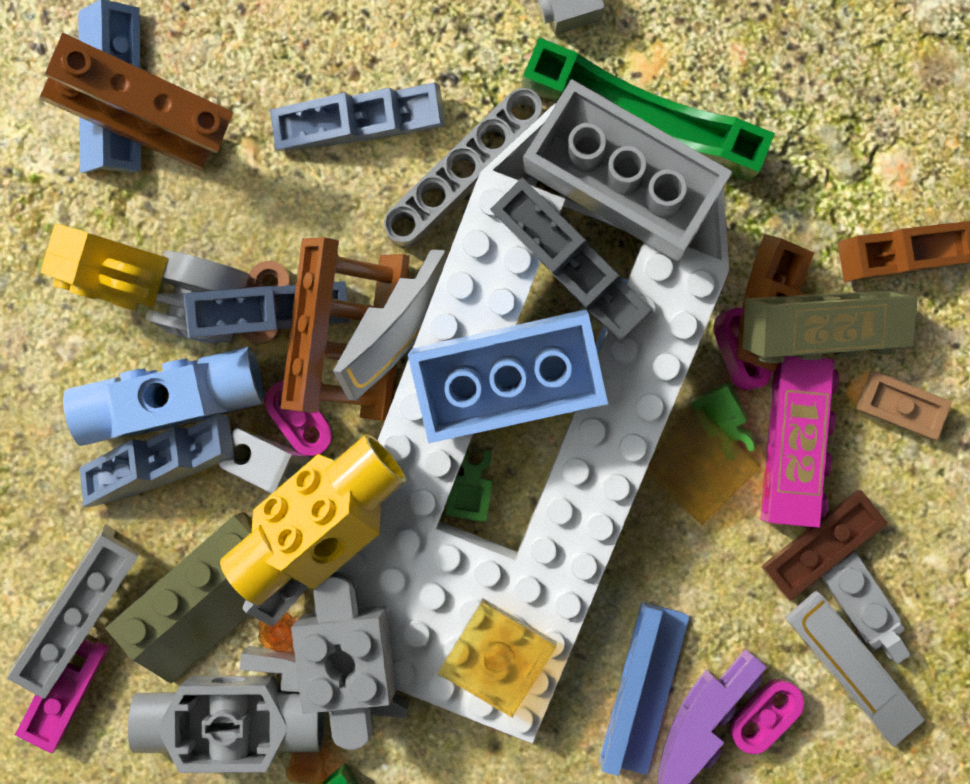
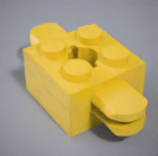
(103, 268)

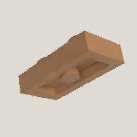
(903, 405)

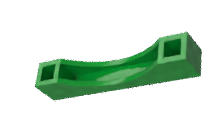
(719, 137)

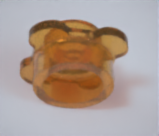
(306, 774)

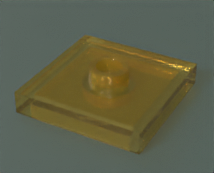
(701, 466)
(497, 657)

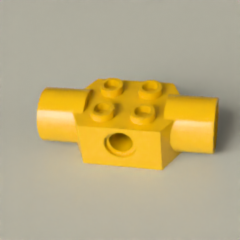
(314, 521)

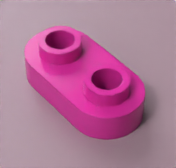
(747, 378)
(295, 423)
(770, 719)

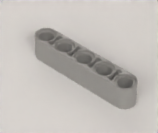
(441, 175)

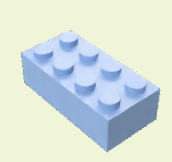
(507, 376)

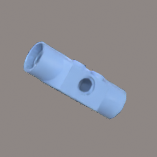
(136, 402)

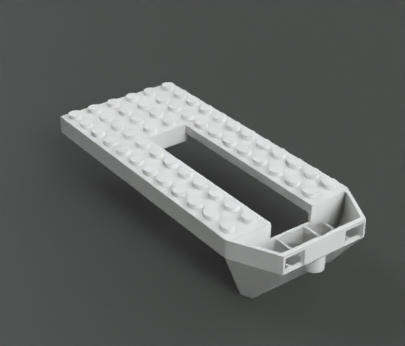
(438, 573)

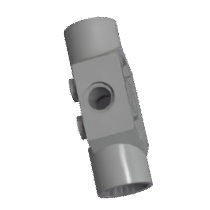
(223, 724)

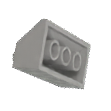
(625, 170)

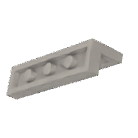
(73, 613)

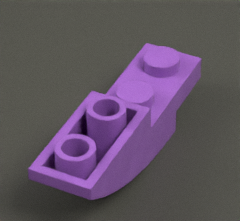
(709, 703)

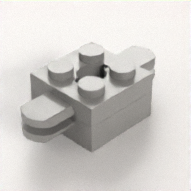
(344, 660)

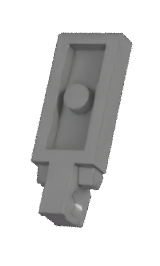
(866, 607)

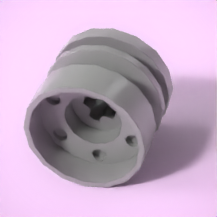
(193, 275)

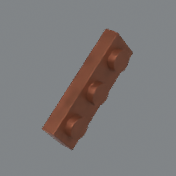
(824, 547)

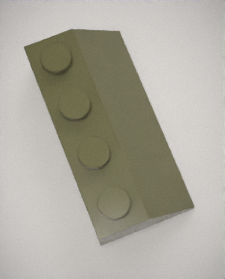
(185, 609)

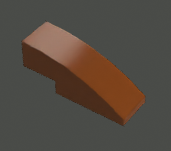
(905, 251)
(775, 273)

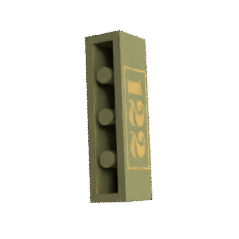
(829, 324)

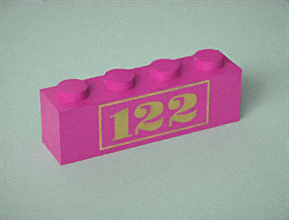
(798, 442)

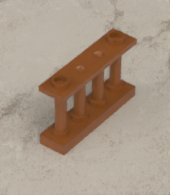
(133, 103)
(310, 323)

